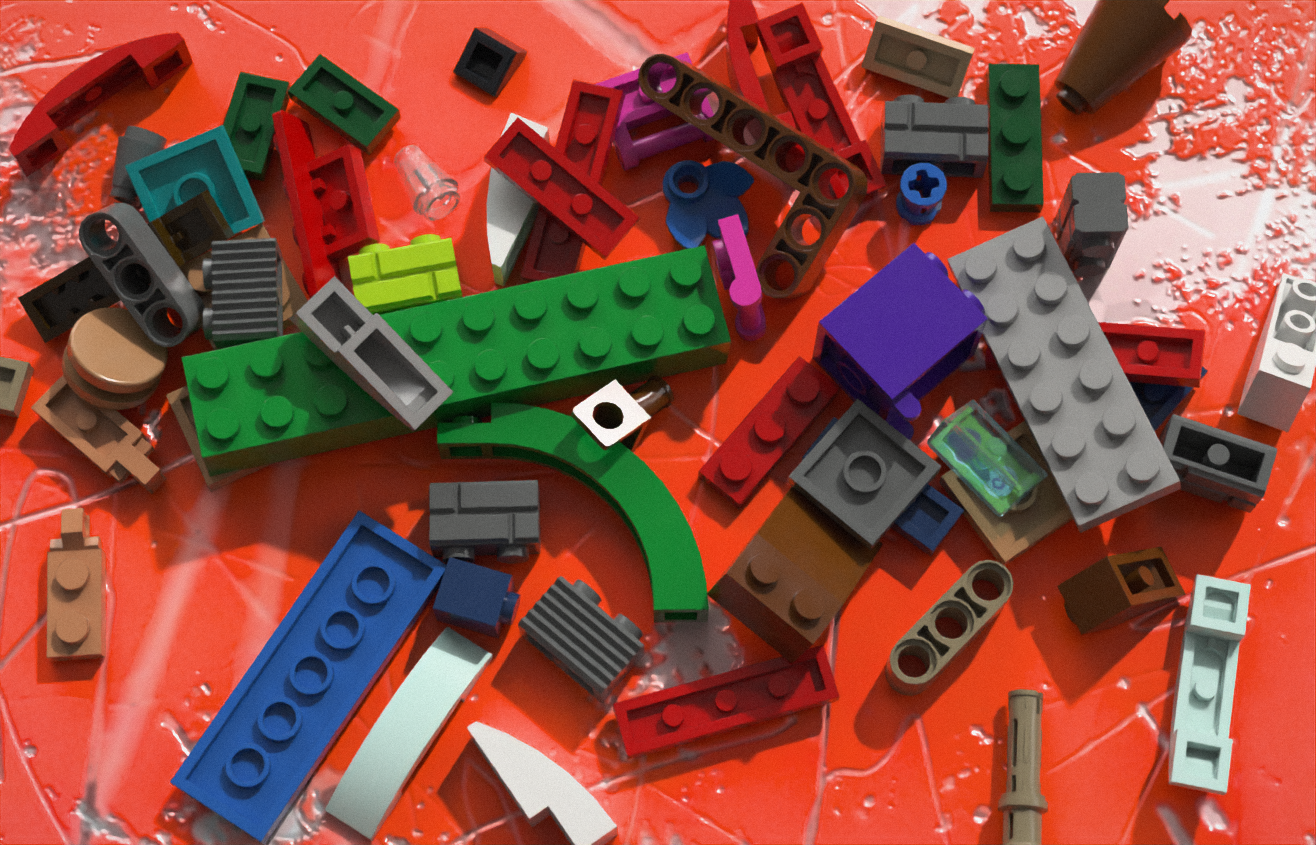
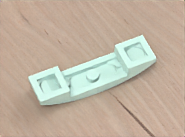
(1206, 684)
(406, 732)

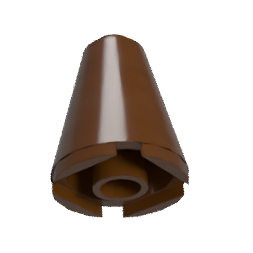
(1116, 50)

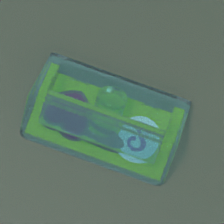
(986, 458)

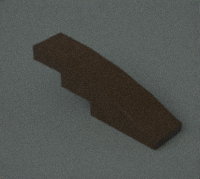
(82, 288)

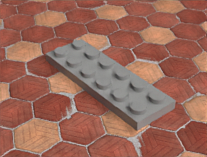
(1064, 376)

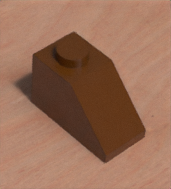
(1120, 589)

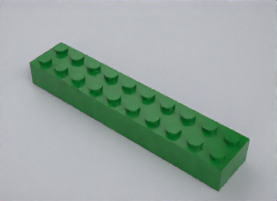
(497, 346)

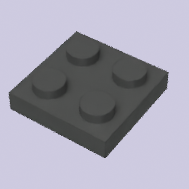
(864, 474)

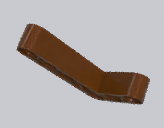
(770, 154)

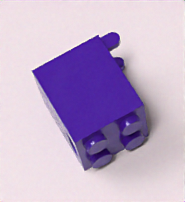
(900, 336)

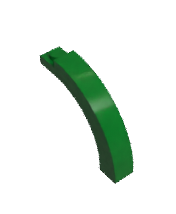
(614, 475)

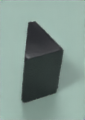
(489, 60)

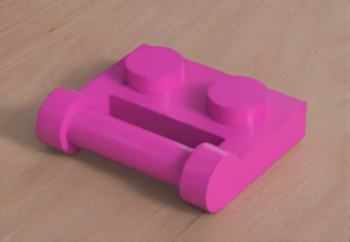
(642, 110)
(740, 277)

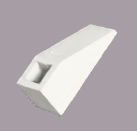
(1284, 356)

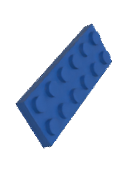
(310, 677)

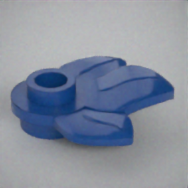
(716, 198)

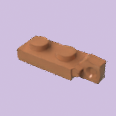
(99, 435)
(76, 591)

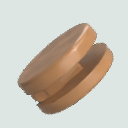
(112, 360)

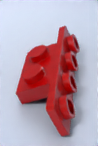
(326, 201)

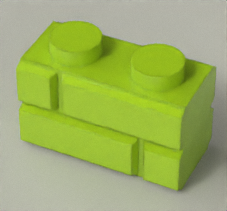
(405, 275)

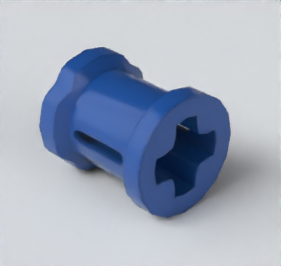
(933, 188)

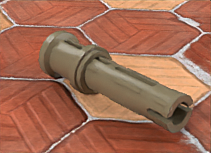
(1023, 800)

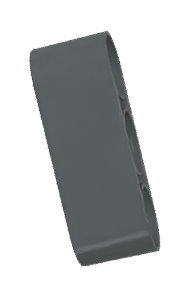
(118, 265)

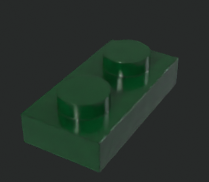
(344, 104)
(251, 121)

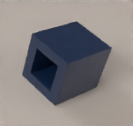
(476, 598)

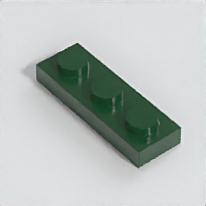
(1014, 138)

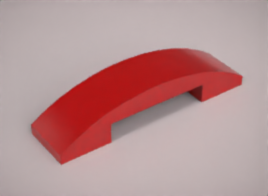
(741, 72)
(88, 86)
(811, 95)

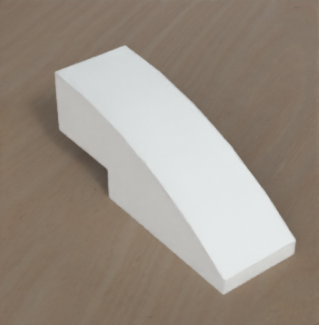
(509, 215)
(543, 787)

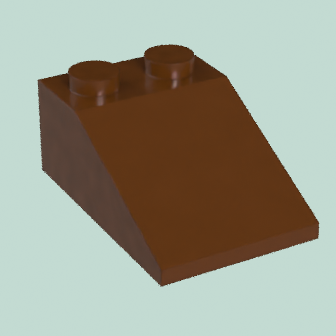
(792, 575)

